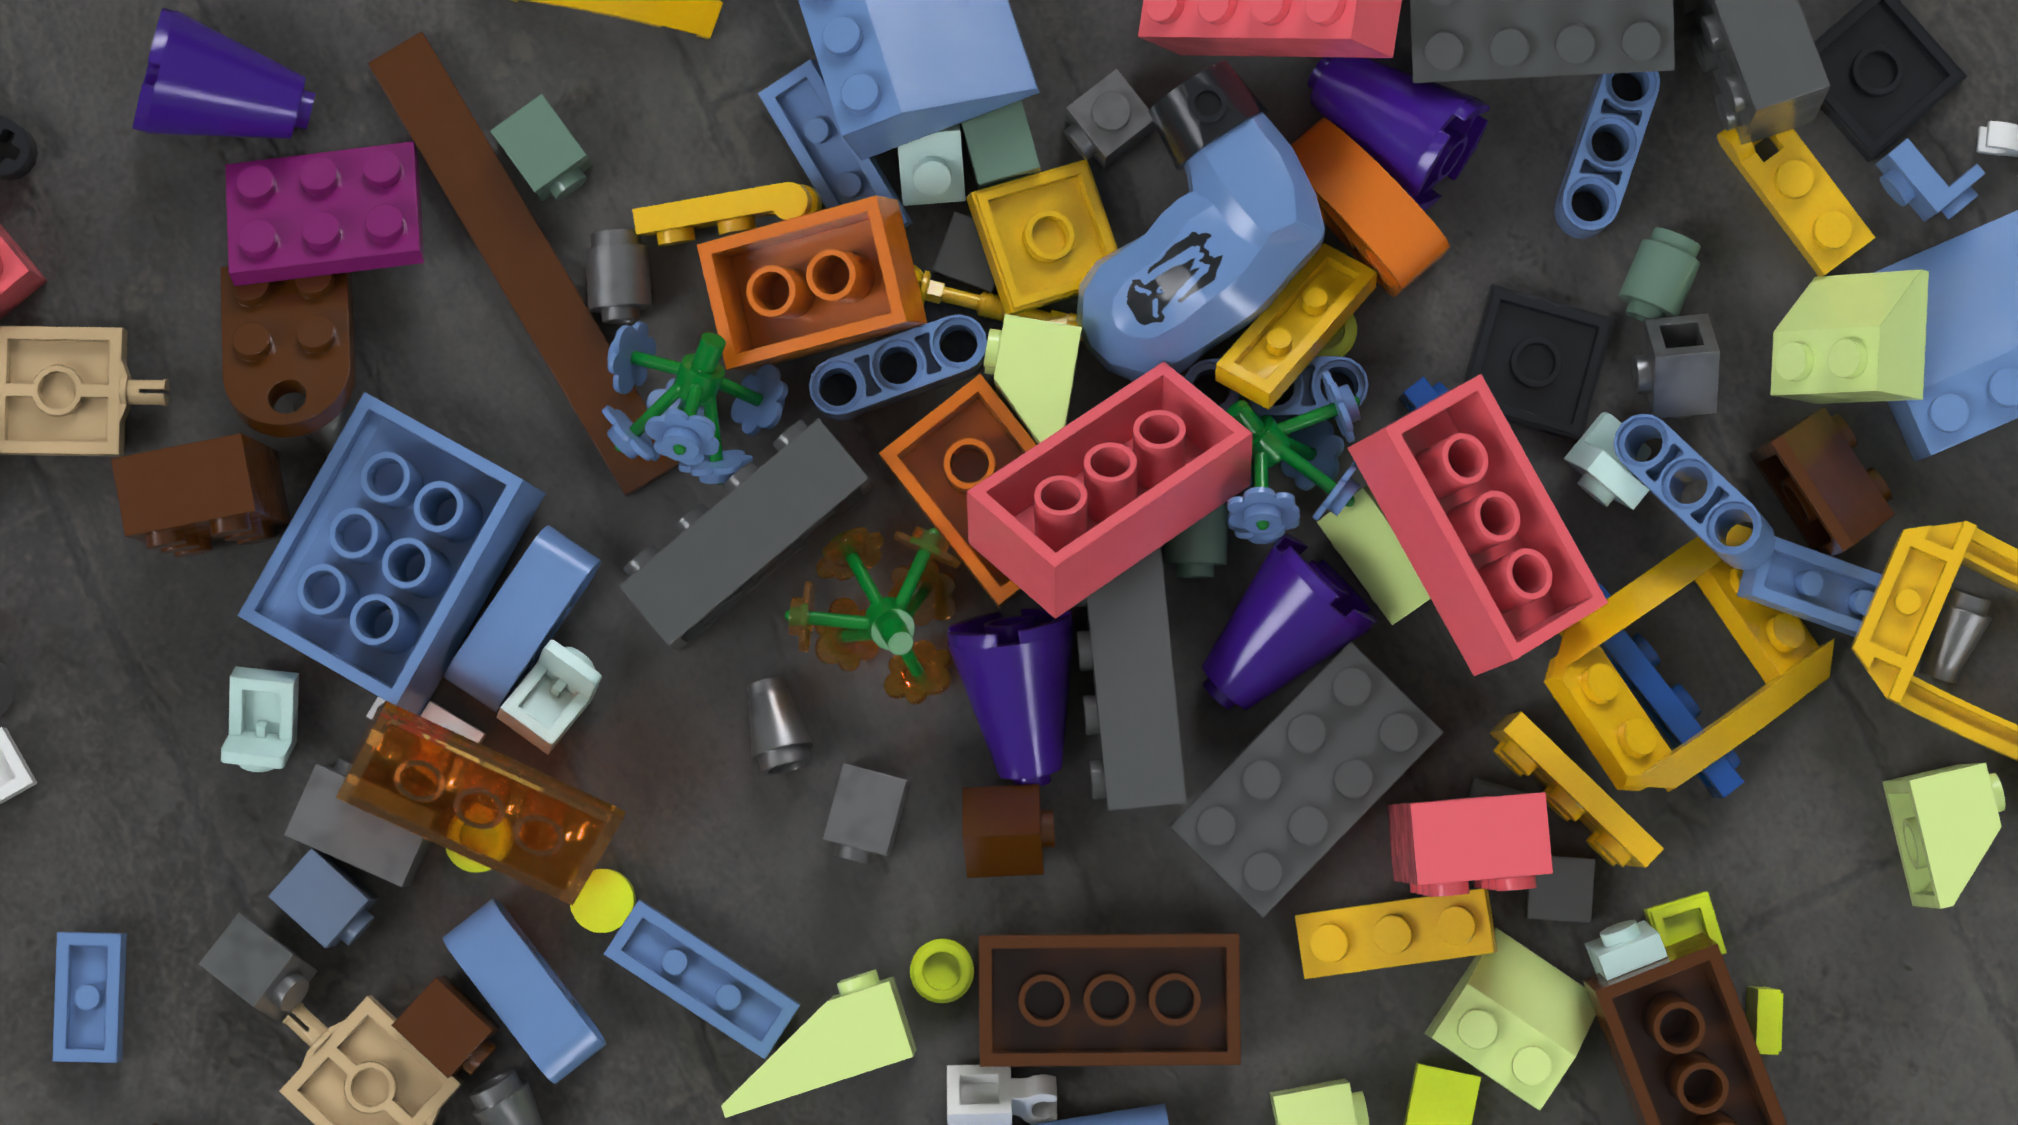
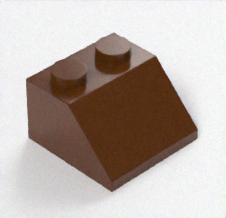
(1824, 482)

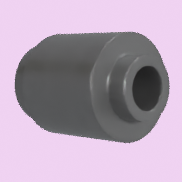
(618, 276)

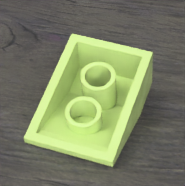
(842, 1039)

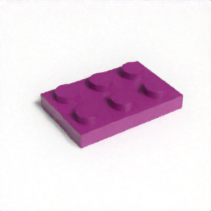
(324, 213)

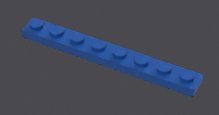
(1635, 661)

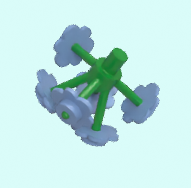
(685, 412)
(1306, 456)

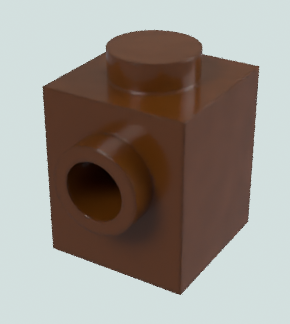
(1005, 830)
(448, 1028)

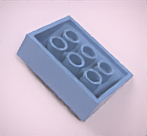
(915, 65)
(1968, 339)
(391, 554)

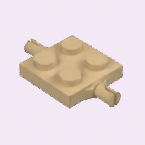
(68, 391)
(364, 1072)

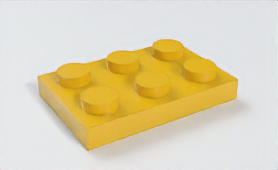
(1573, 793)

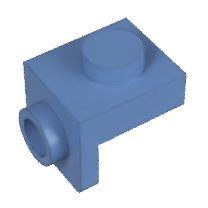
(1913, 181)

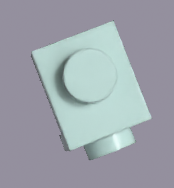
(932, 168)
(1602, 471)
(551, 696)
(261, 719)
(1625, 948)

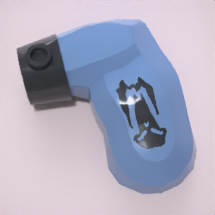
(1213, 252)

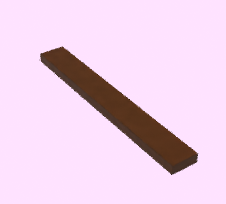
(513, 248)

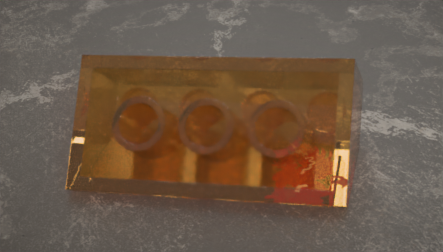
(478, 802)

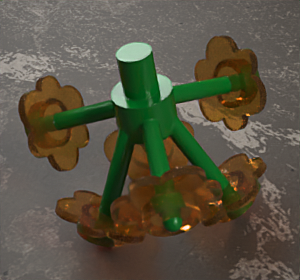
(889, 621)

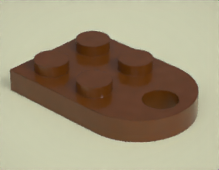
(285, 342)

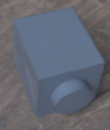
(325, 899)

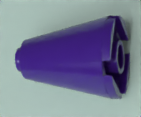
(216, 86)
(1405, 126)
(1283, 626)
(1018, 687)

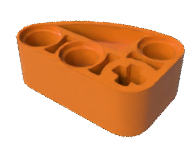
(1368, 208)

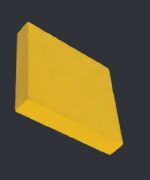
(1042, 234)

